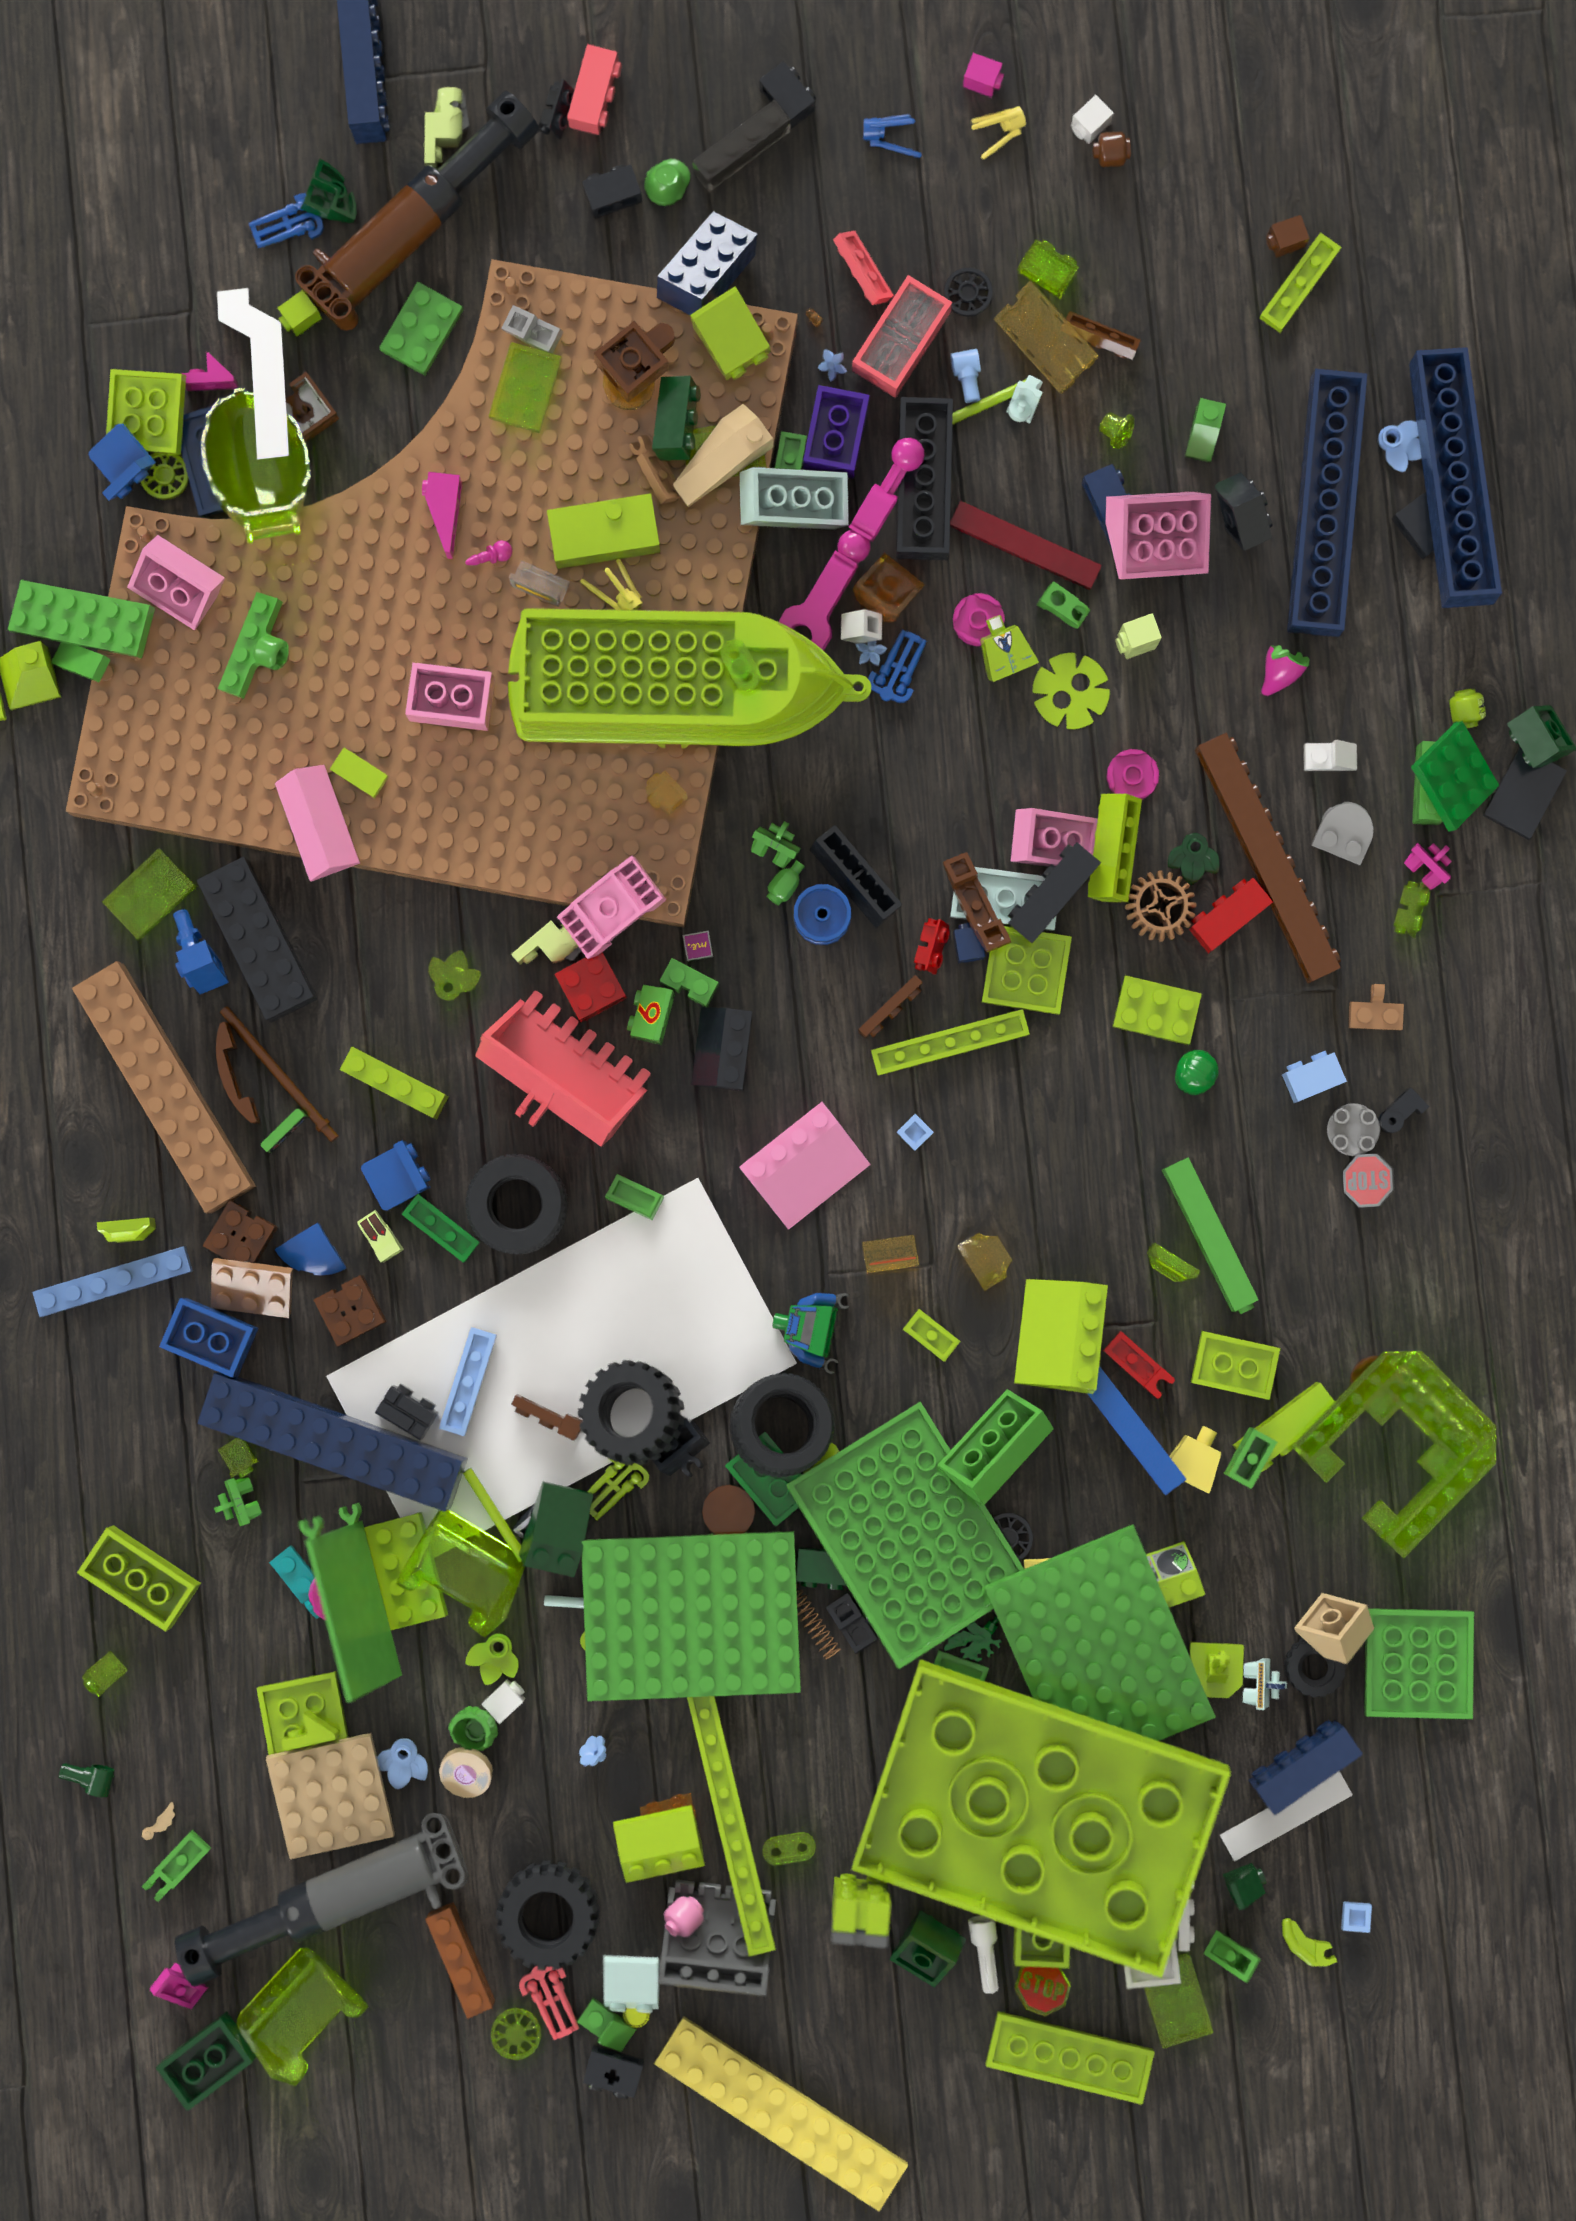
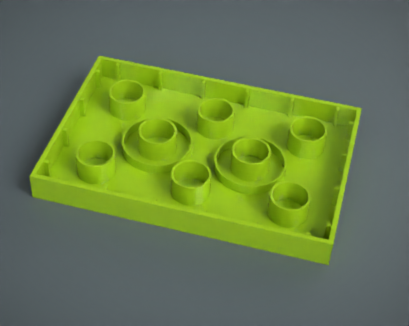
(1041, 1818)

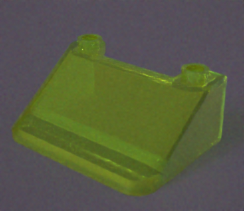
(466, 1567)
(294, 2012)

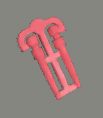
(551, 2000)

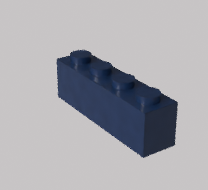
(1100, 485)

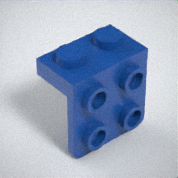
(121, 461)
(396, 1175)

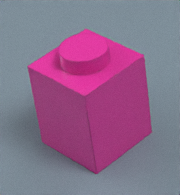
(983, 75)

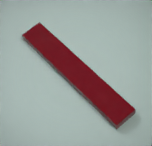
(1025, 545)

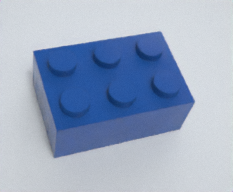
(208, 1337)

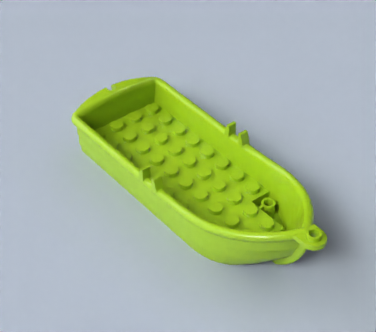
(664, 679)

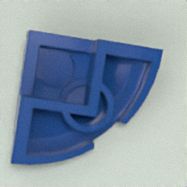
(311, 1252)

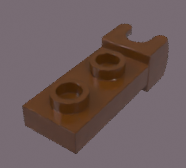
(567, 1425)

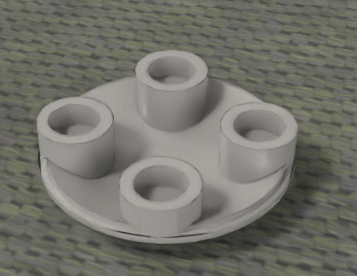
(1353, 1129)

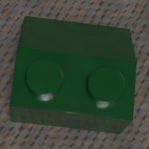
(1541, 736)
(928, 1949)

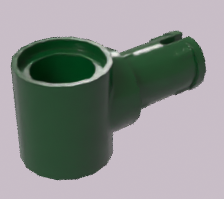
(95, 1779)

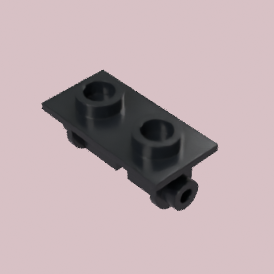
(560, 99)

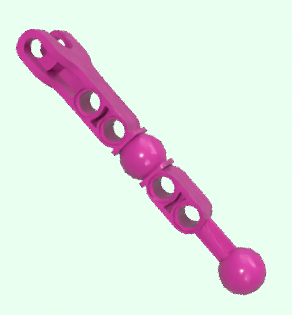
(853, 546)

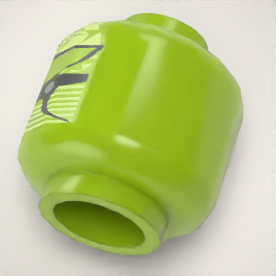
(1467, 707)

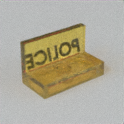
(890, 1254)

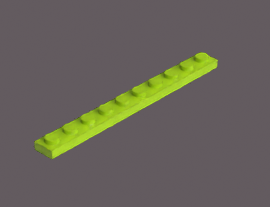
(731, 1825)

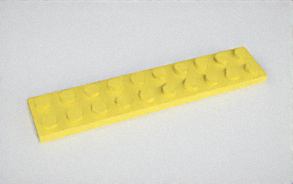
(781, 2113)

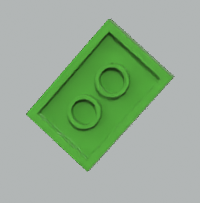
(421, 328)

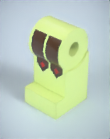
(380, 1236)

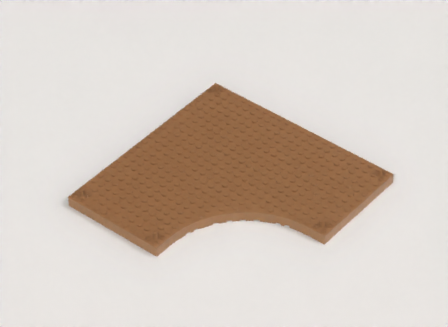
(376, 593)

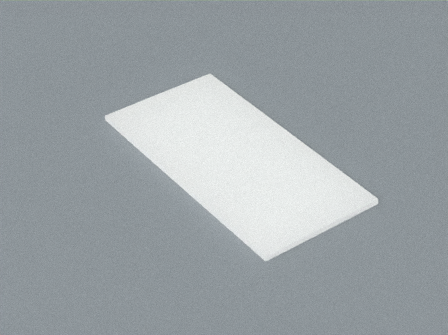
(632, 1292)

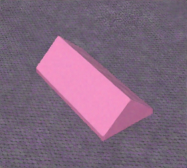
(316, 821)

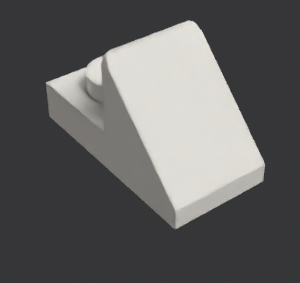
(1330, 756)

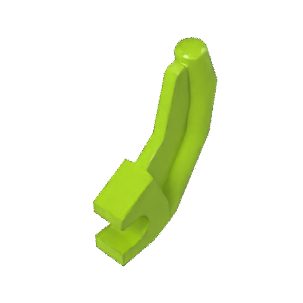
(1306, 1949)

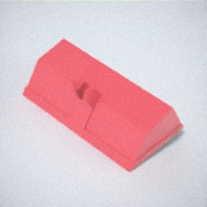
(561, 1070)

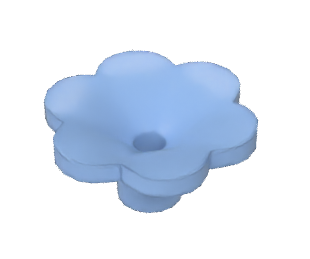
(593, 1751)

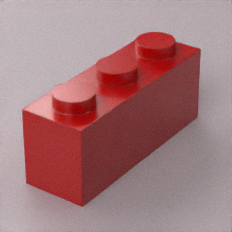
(1229, 914)

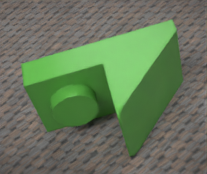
(1232, 1956)
(606, 2025)

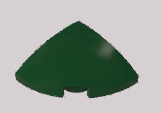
(328, 195)

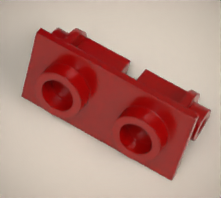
(936, 935)

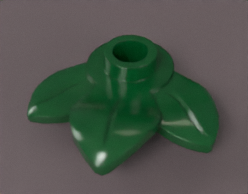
(1194, 862)

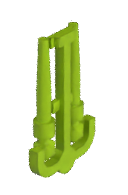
(627, 1486)

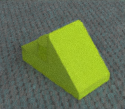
(317, 1732)

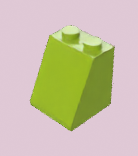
(730, 334)

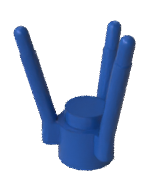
(875, 129)

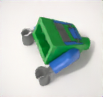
(811, 1328)

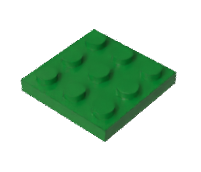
(1455, 776)

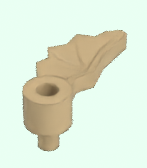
(161, 1824)

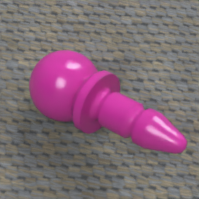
(499, 551)

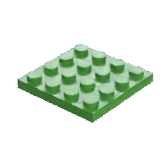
(1419, 1664)

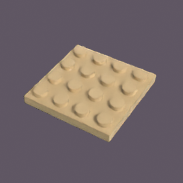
(330, 1796)

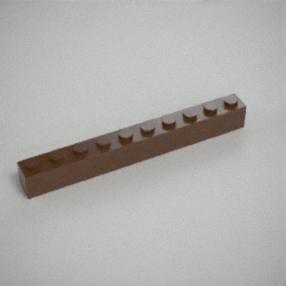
(1267, 857)

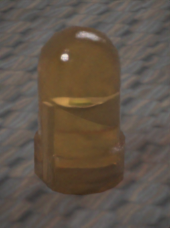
(814, 317)

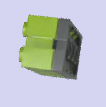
(860, 1911)

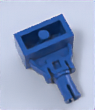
(197, 959)

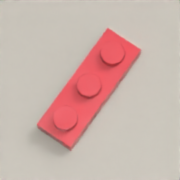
(863, 267)

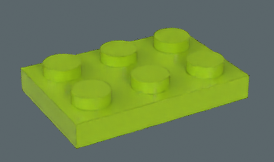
(1157, 1010)
(1235, 1365)

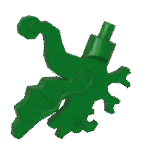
(980, 1636)

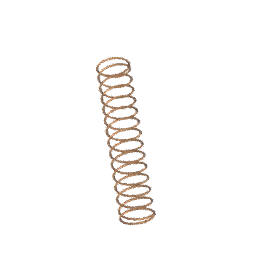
(830, 1652)

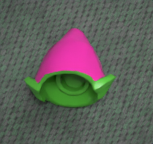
(1282, 669)

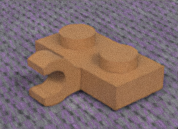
(1376, 1013)

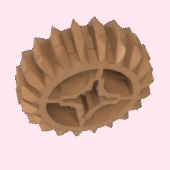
(1164, 917)

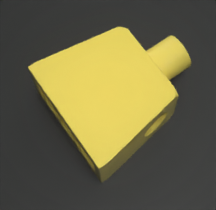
(1197, 1459)

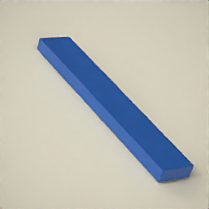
(1136, 1435)

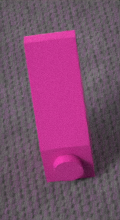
(443, 499)

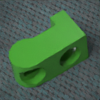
(1063, 605)

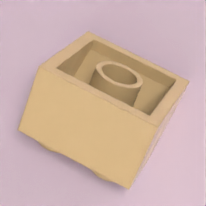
(1335, 1627)

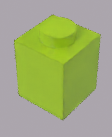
(298, 313)

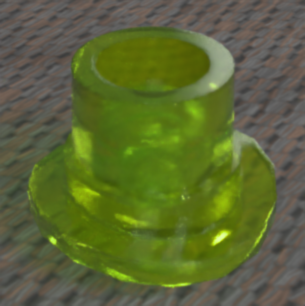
(1117, 429)

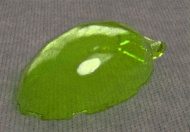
(253, 491)

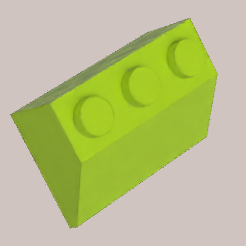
(659, 1843)

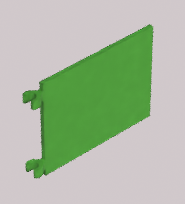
(352, 1604)

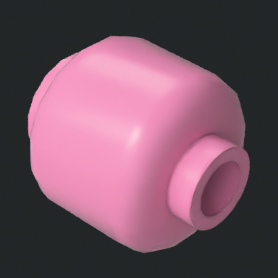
(683, 1916)

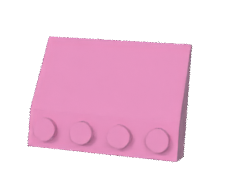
(1159, 534)
(805, 1165)

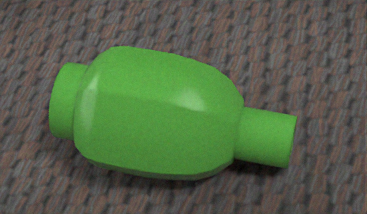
(784, 883)

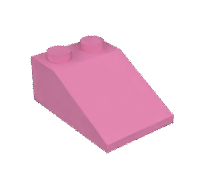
(1044, 834)

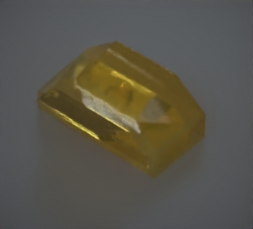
(986, 1259)

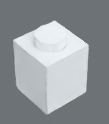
(1091, 119)
(861, 626)
(504, 1700)

